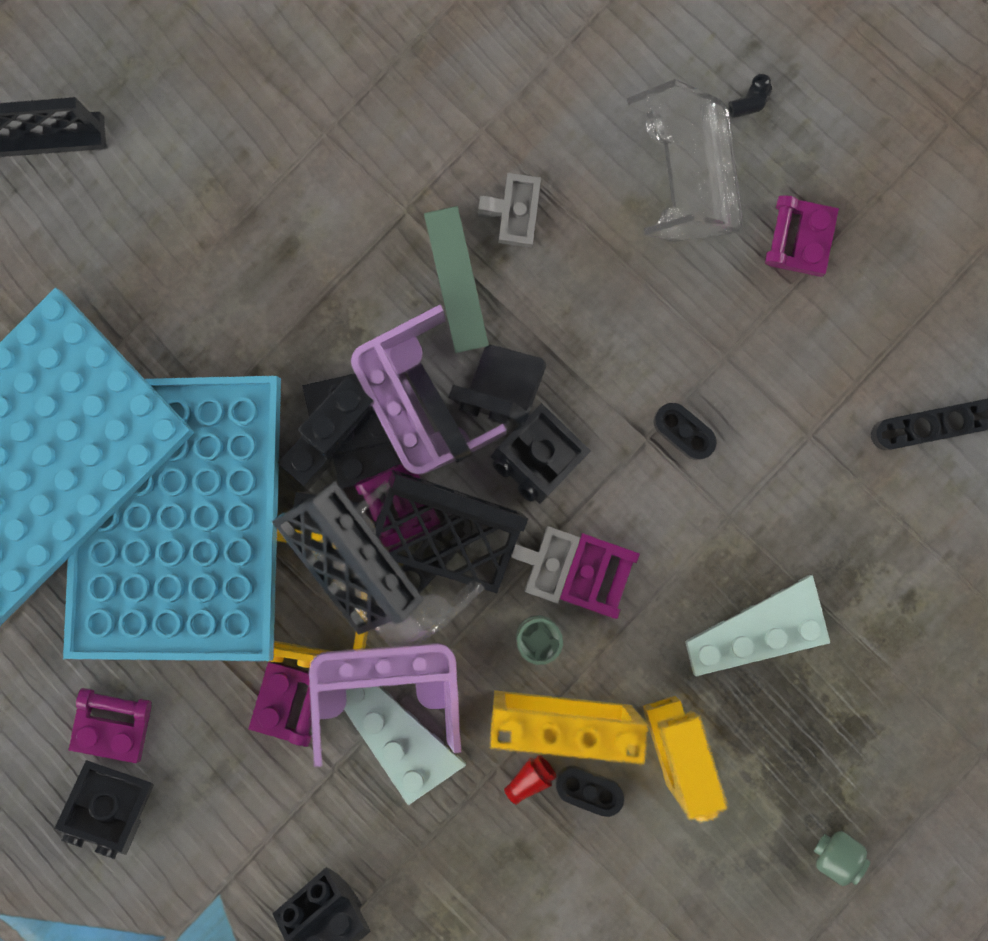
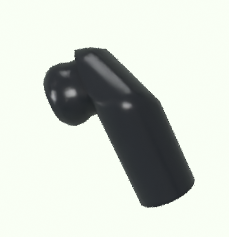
(755, 99)

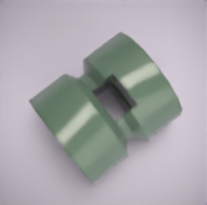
(539, 640)

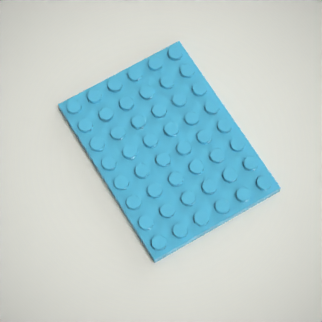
(72, 441)
(195, 548)

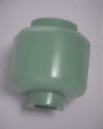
(841, 858)

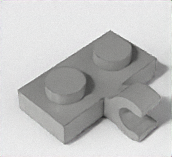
(516, 210)
(549, 564)

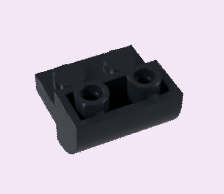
(322, 912)

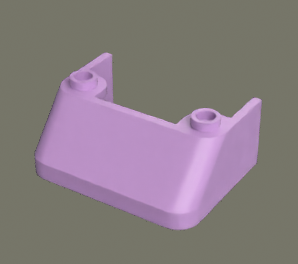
(381, 372)
(426, 665)

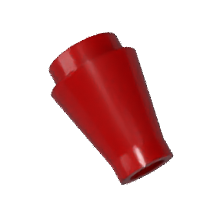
(531, 779)

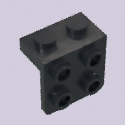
(502, 386)

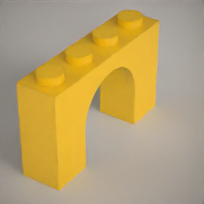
(685, 758)

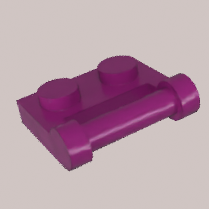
(812, 237)
(402, 505)
(588, 573)
(276, 703)
(107, 736)

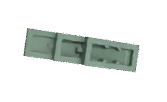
(456, 279)

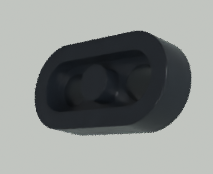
(685, 430)
(588, 791)

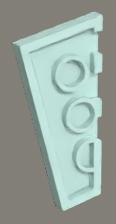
(774, 627)
(401, 744)

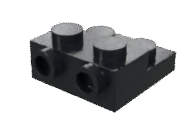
(364, 452)
(539, 454)
(104, 809)

